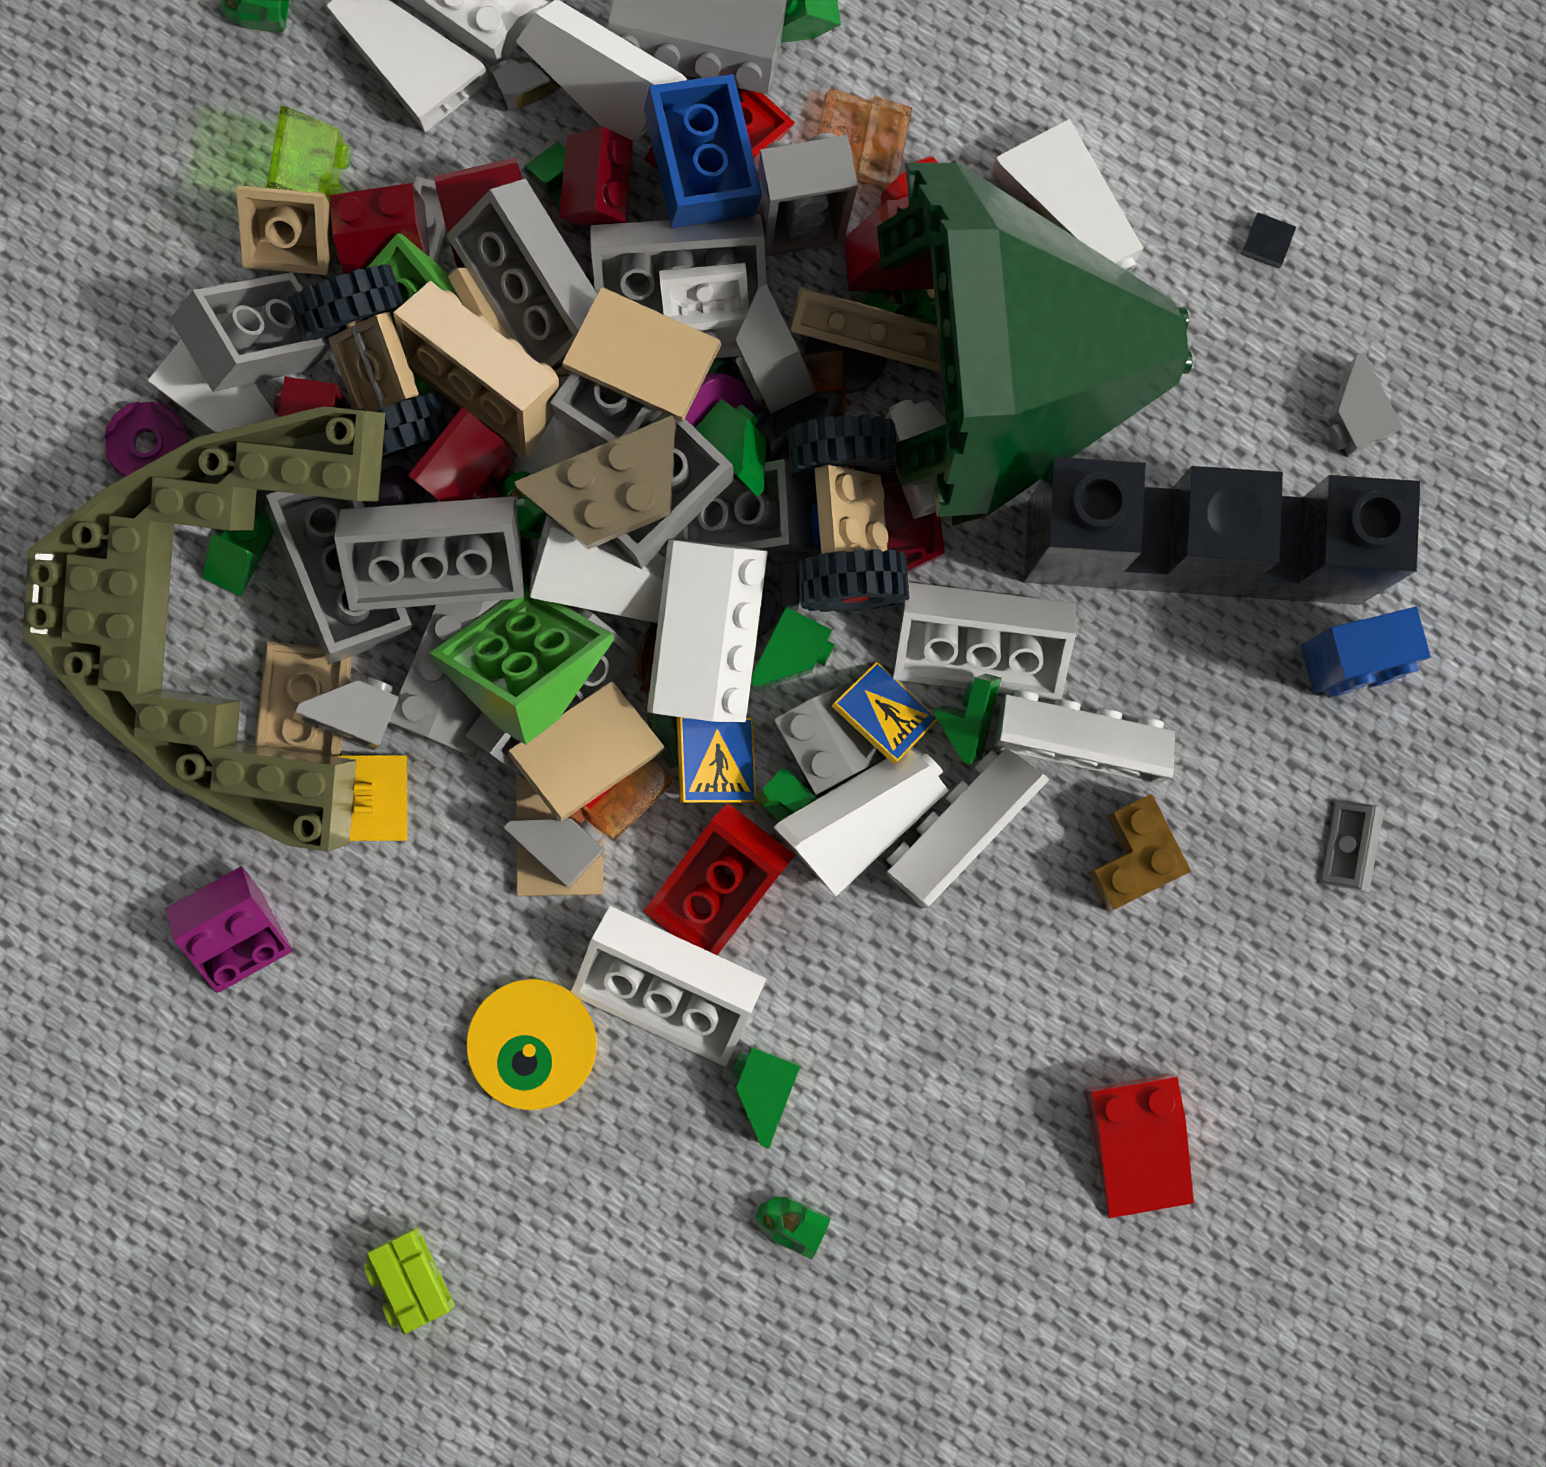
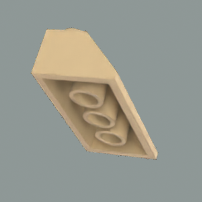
(477, 367)

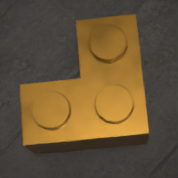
(1149, 857)

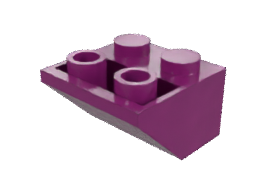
(227, 930)

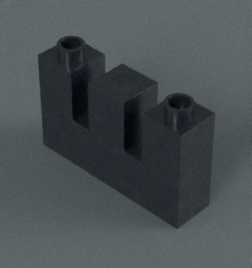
(1220, 533)

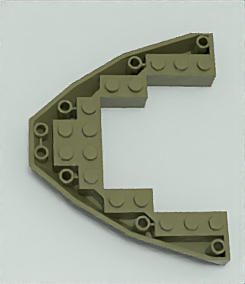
(103, 610)

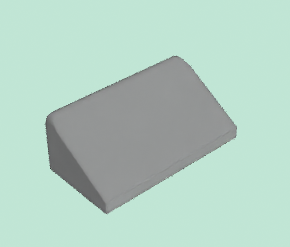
(1352, 845)

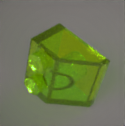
(307, 154)

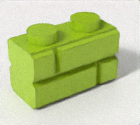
(408, 1281)

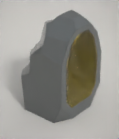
(522, 82)

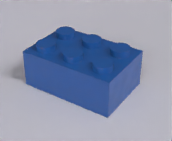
(702, 150)
(1366, 652)

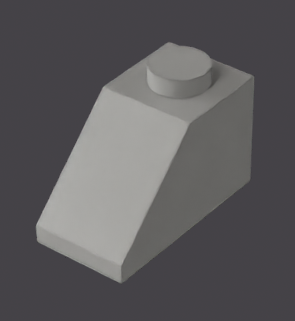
(1361, 410)
(560, 846)

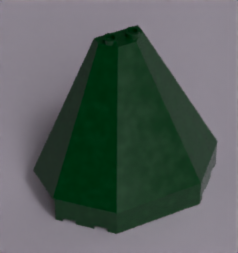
(1033, 337)

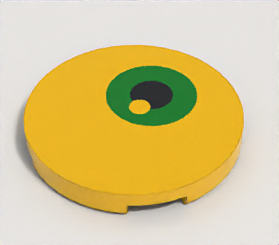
(531, 1044)

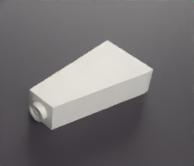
(411, 58)
(594, 66)
(1067, 189)
(219, 410)
(595, 578)
(862, 818)

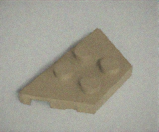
(609, 486)

